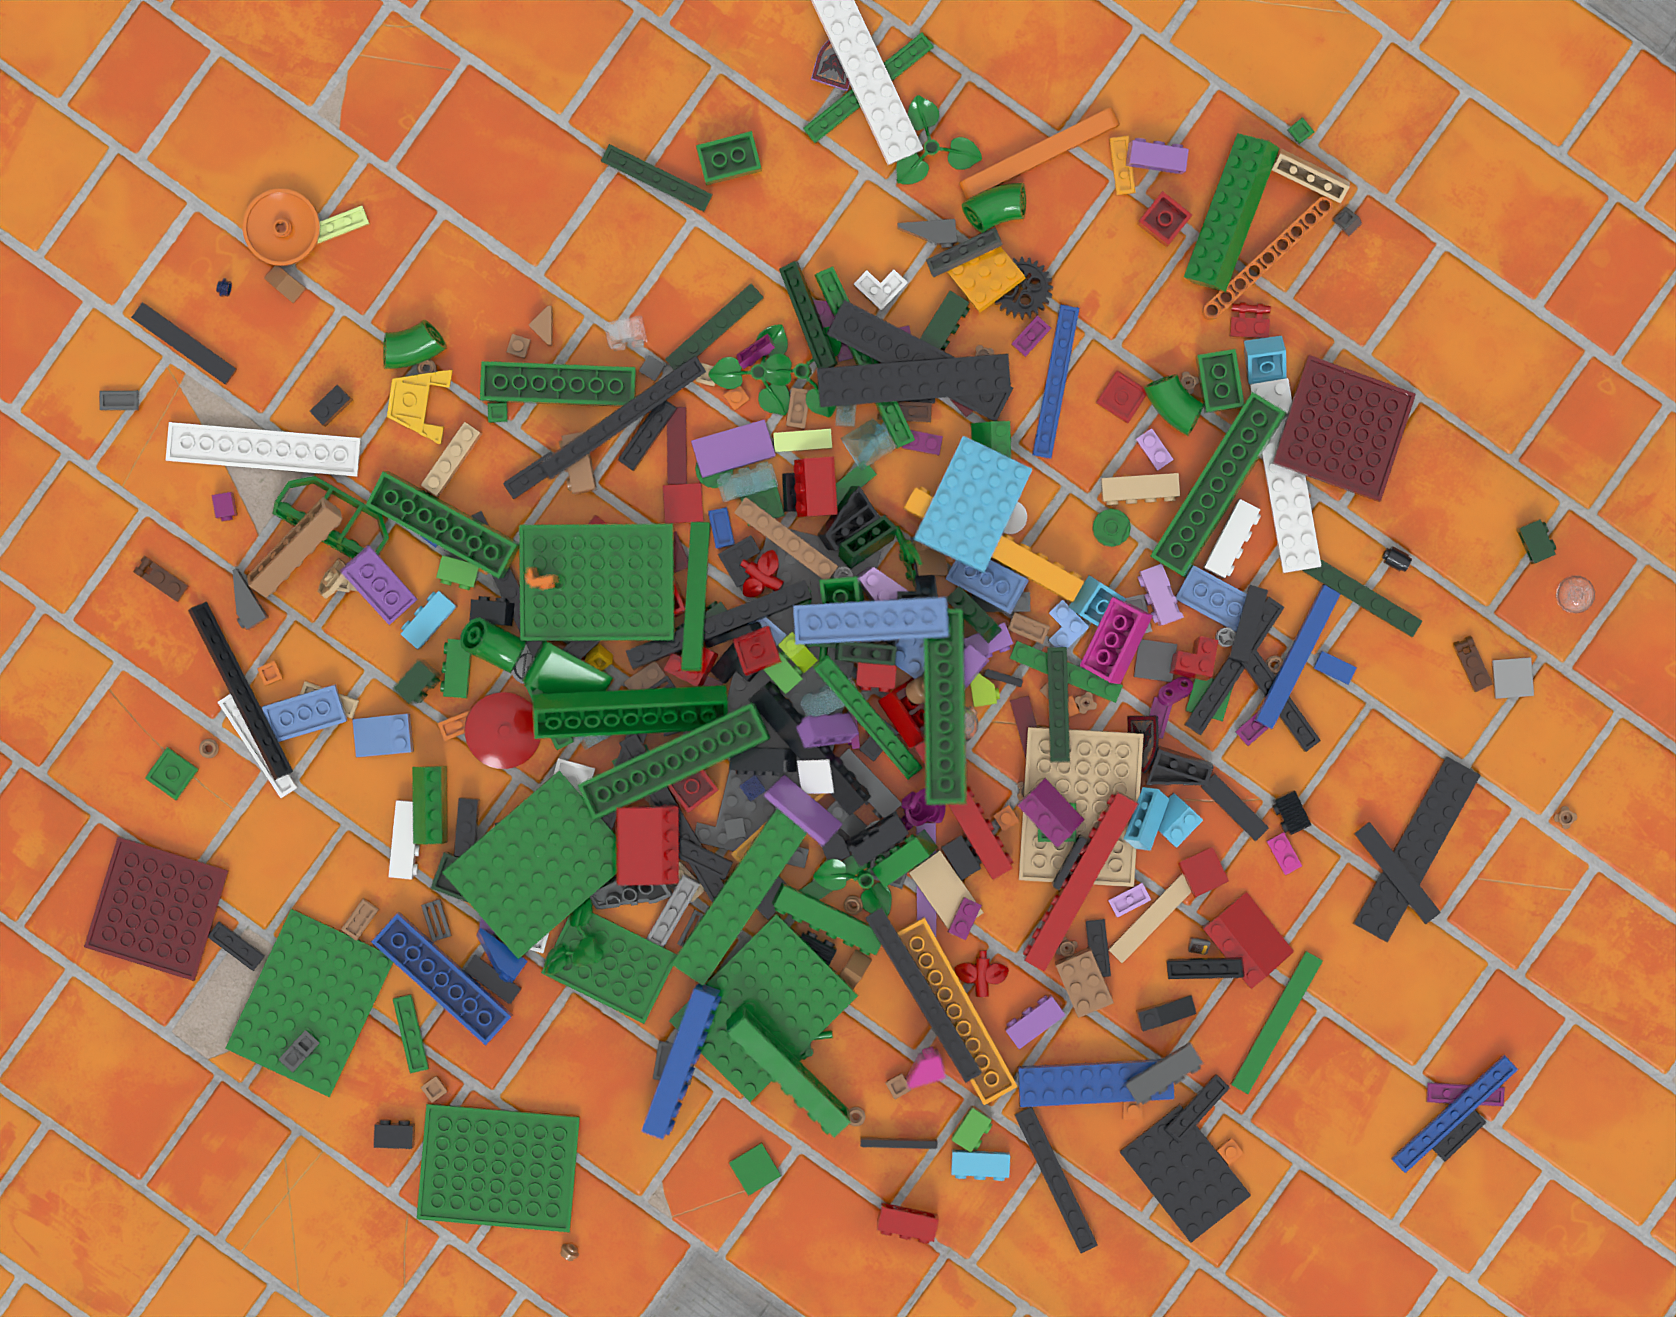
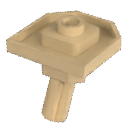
(335, 580)

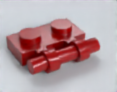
(1250, 327)

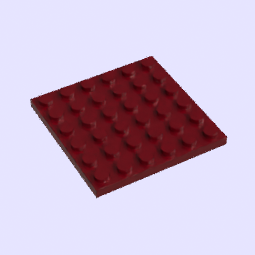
(1344, 428)
(156, 908)

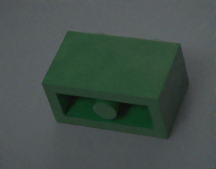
(1536, 541)

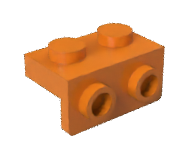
(544, 582)

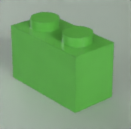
(457, 571)
(784, 674)
(971, 1129)

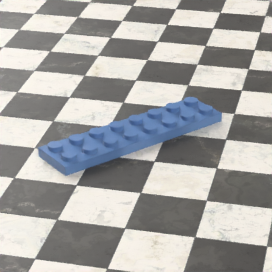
(871, 620)

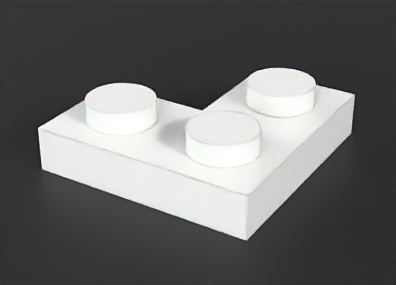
(880, 293)

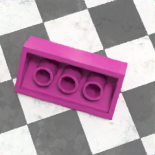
(1116, 640)
(926, 1068)

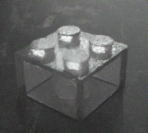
(625, 333)

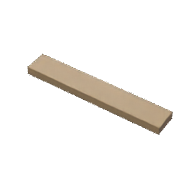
(1150, 919)

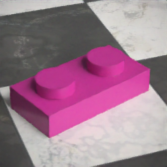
(1284, 853)

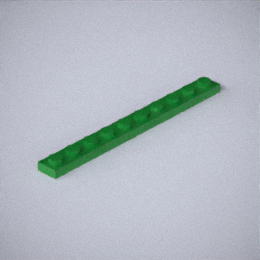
(889, 411)

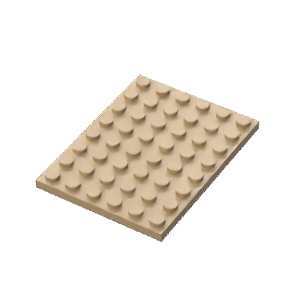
(1097, 768)

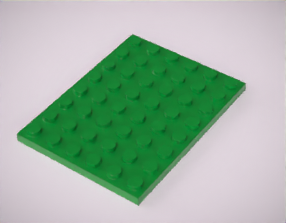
(610, 584)
(536, 865)
(313, 984)
(783, 989)
(498, 1167)

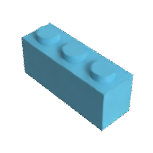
(428, 619)
(1146, 818)
(980, 1164)

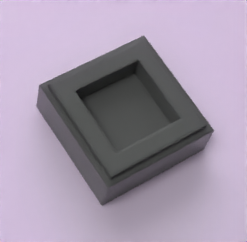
(652, 368)
(735, 828)

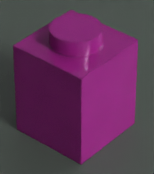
(224, 506)

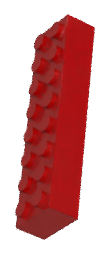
(978, 830)

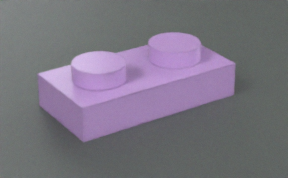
(1154, 449)
(1129, 900)

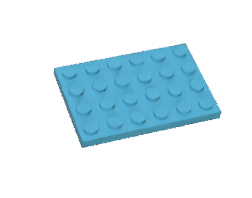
(973, 504)

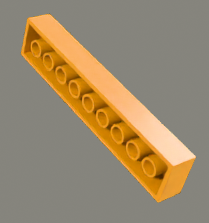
(1015, 556)
(943, 981)

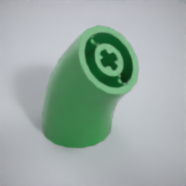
(996, 206)
(412, 346)
(1174, 403)
(492, 644)

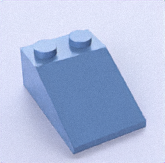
(383, 735)

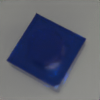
(752, 788)

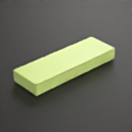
(342, 224)
(802, 440)

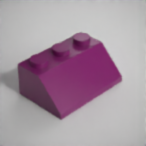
(1050, 812)

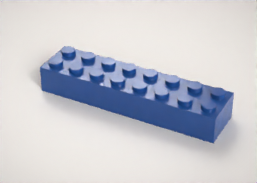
(442, 978)
(680, 1061)
(1081, 1083)

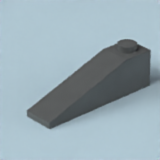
(614, 895)

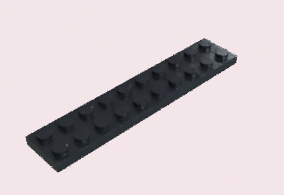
(891, 344)
(913, 380)
(1418, 845)

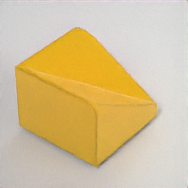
(599, 657)

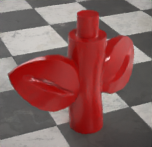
(761, 574)
(981, 973)

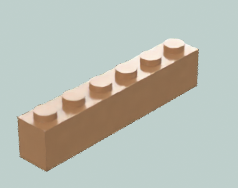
(786, 539)
(294, 547)

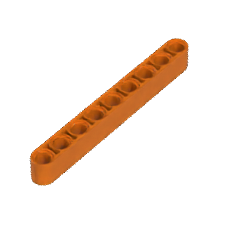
(1040, 153)
(1276, 254)

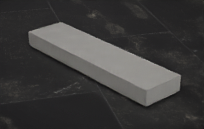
(673, 910)

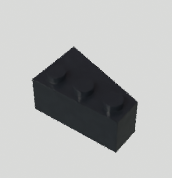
(852, 516)
(764, 760)
(1178, 768)
(877, 838)

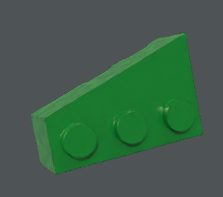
(904, 857)

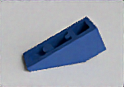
(501, 957)

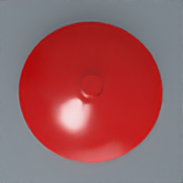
(501, 730)

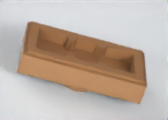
(1028, 628)
(360, 919)

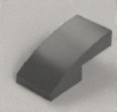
(299, 1051)

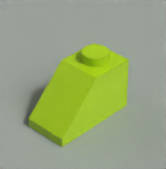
(798, 653)
(983, 691)

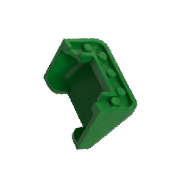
(561, 672)

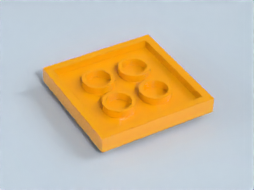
(987, 277)

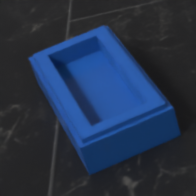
(721, 527)
(1335, 667)

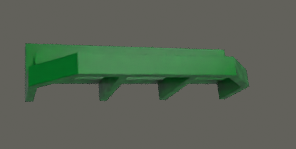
(335, 539)

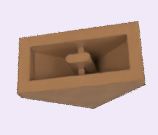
(284, 283)
(544, 325)
(855, 968)

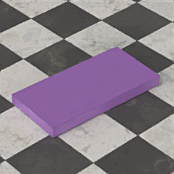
(733, 448)
(378, 584)
(803, 810)

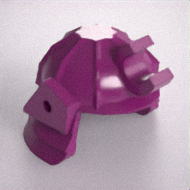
(919, 812)

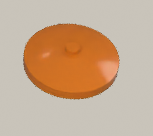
(281, 227)

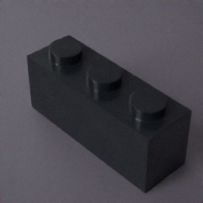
(466, 824)

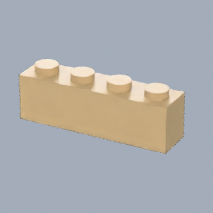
(1311, 176)
(451, 459)
(1140, 487)

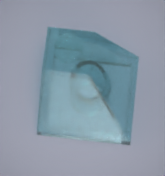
(868, 443)

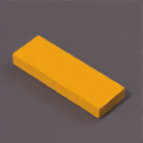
(1122, 174)

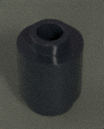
(1396, 559)

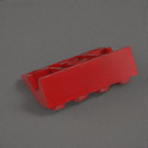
(647, 845)
(1249, 934)

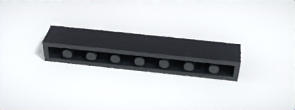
(784, 719)

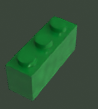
(456, 670)

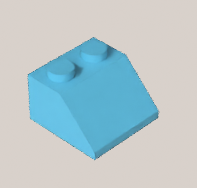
(1265, 359)
(1093, 600)
(1178, 821)

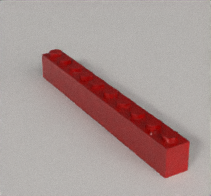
(1080, 880)

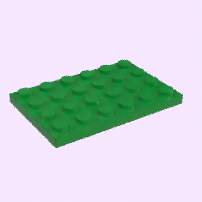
(628, 972)

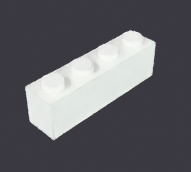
(1231, 539)
(402, 849)

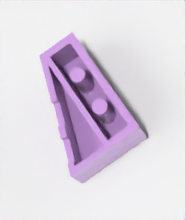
(878, 586)
(1159, 595)

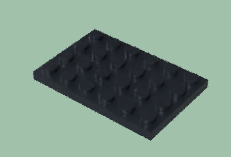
(1185, 1176)

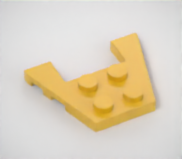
(410, 399)

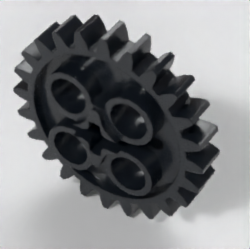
(1037, 295)

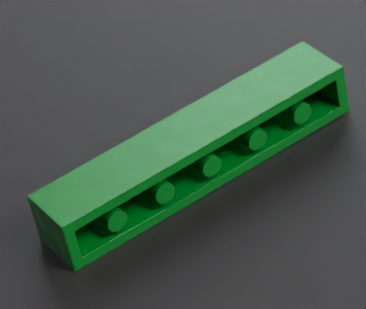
(827, 918)

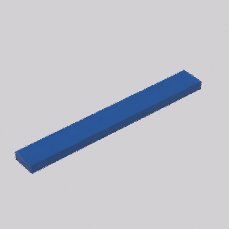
(1055, 381)
(1297, 657)
(1454, 1113)

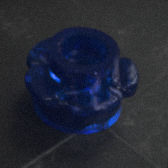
(224, 287)

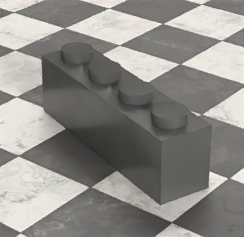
(881, 797)
(1163, 1073)

